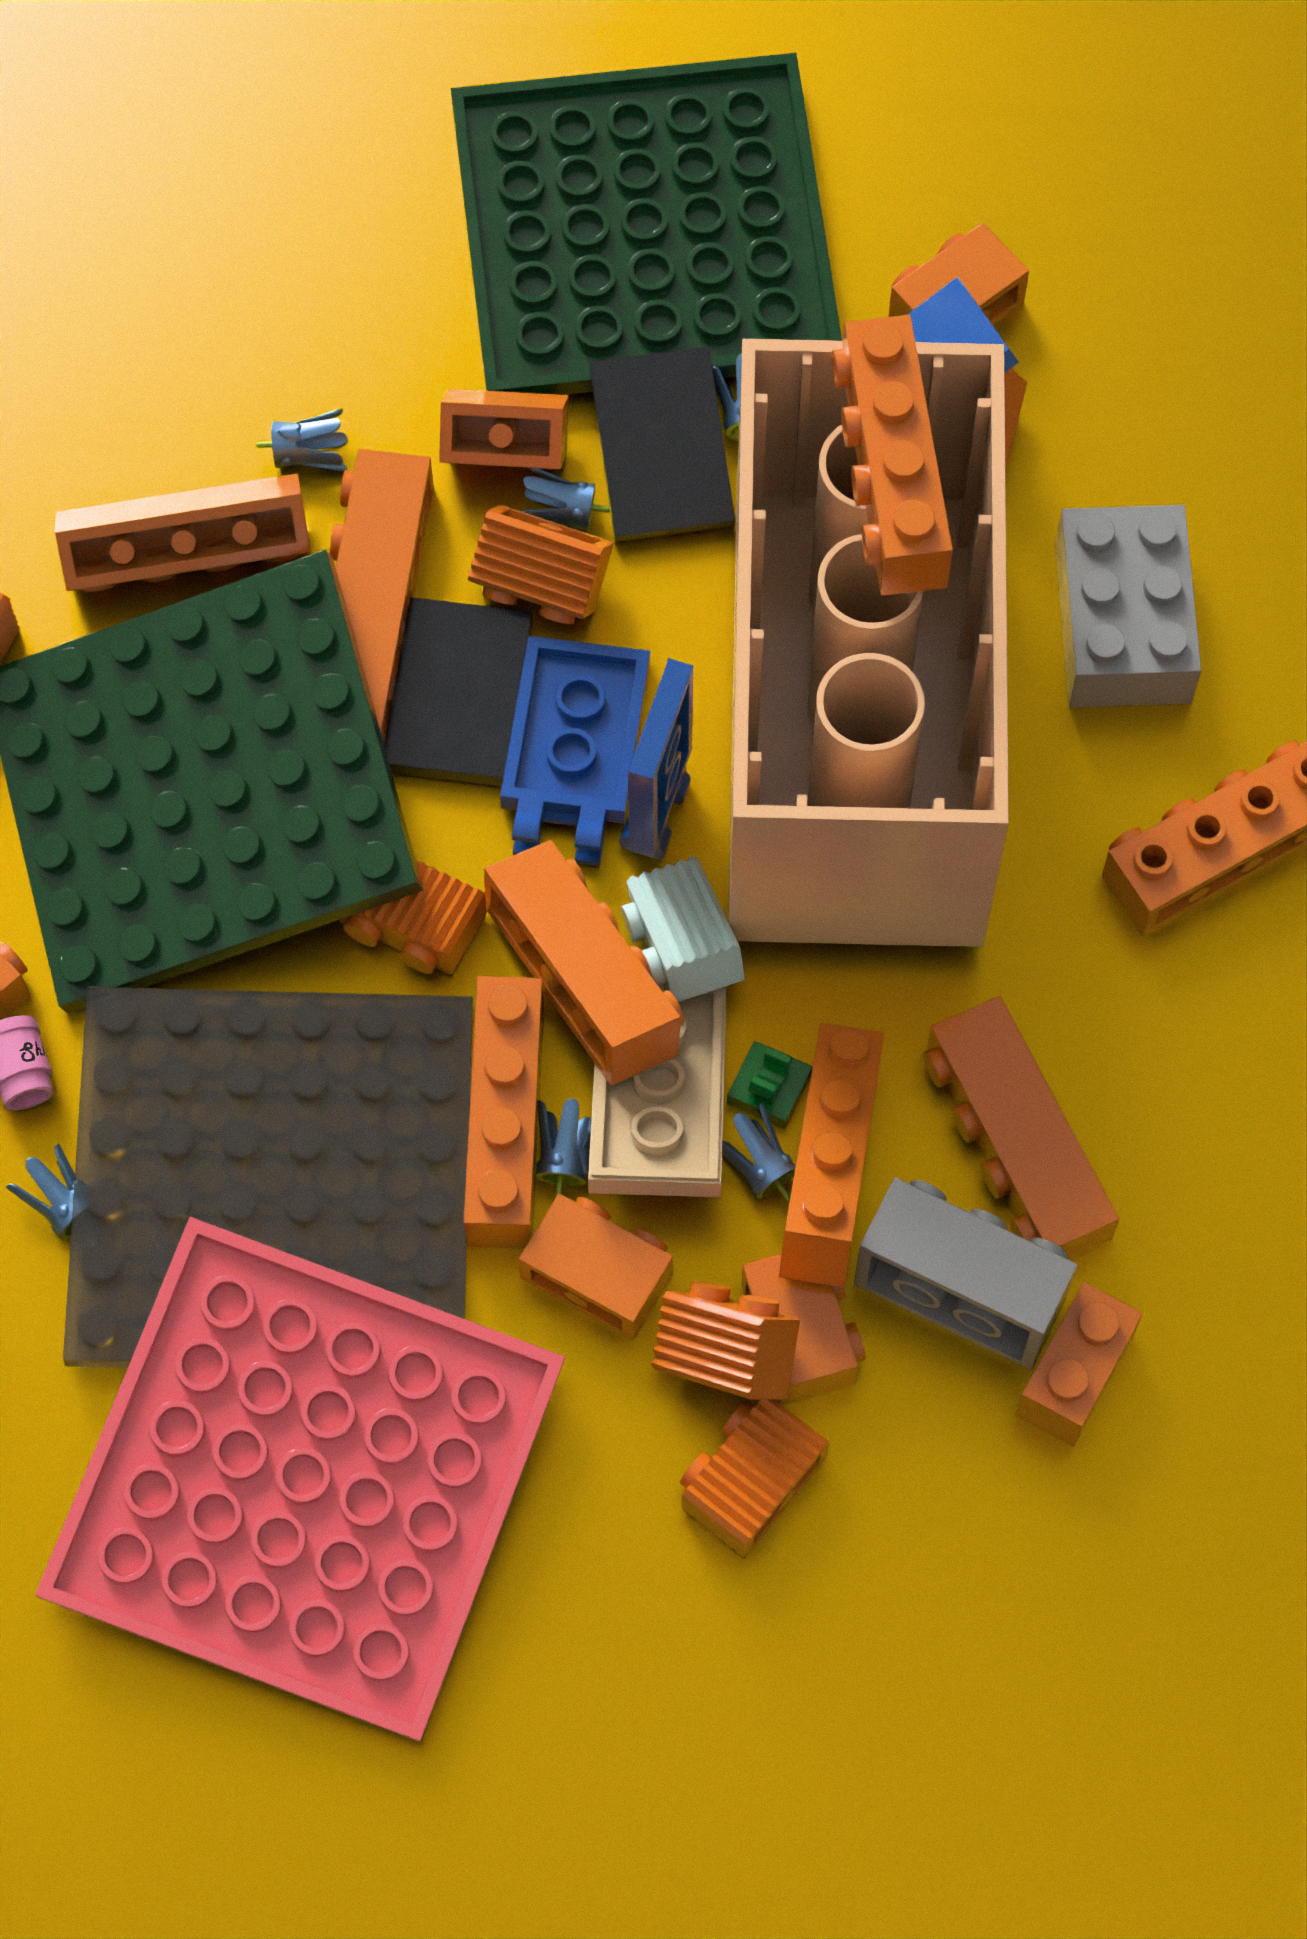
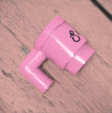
(23, 1064)

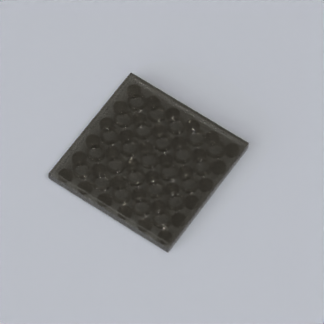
(274, 1118)

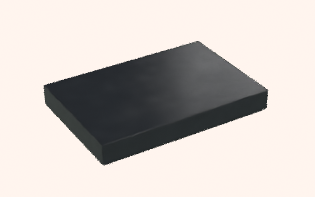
(662, 444)
(456, 691)

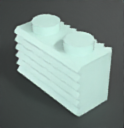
(683, 930)

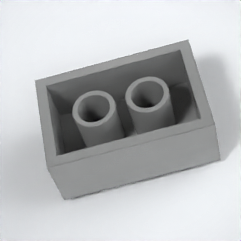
(1127, 606)
(964, 1271)

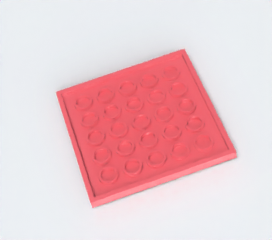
(302, 1479)

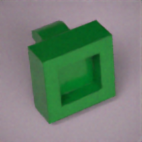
(769, 1079)

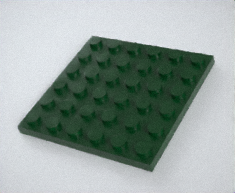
(640, 217)
(201, 782)

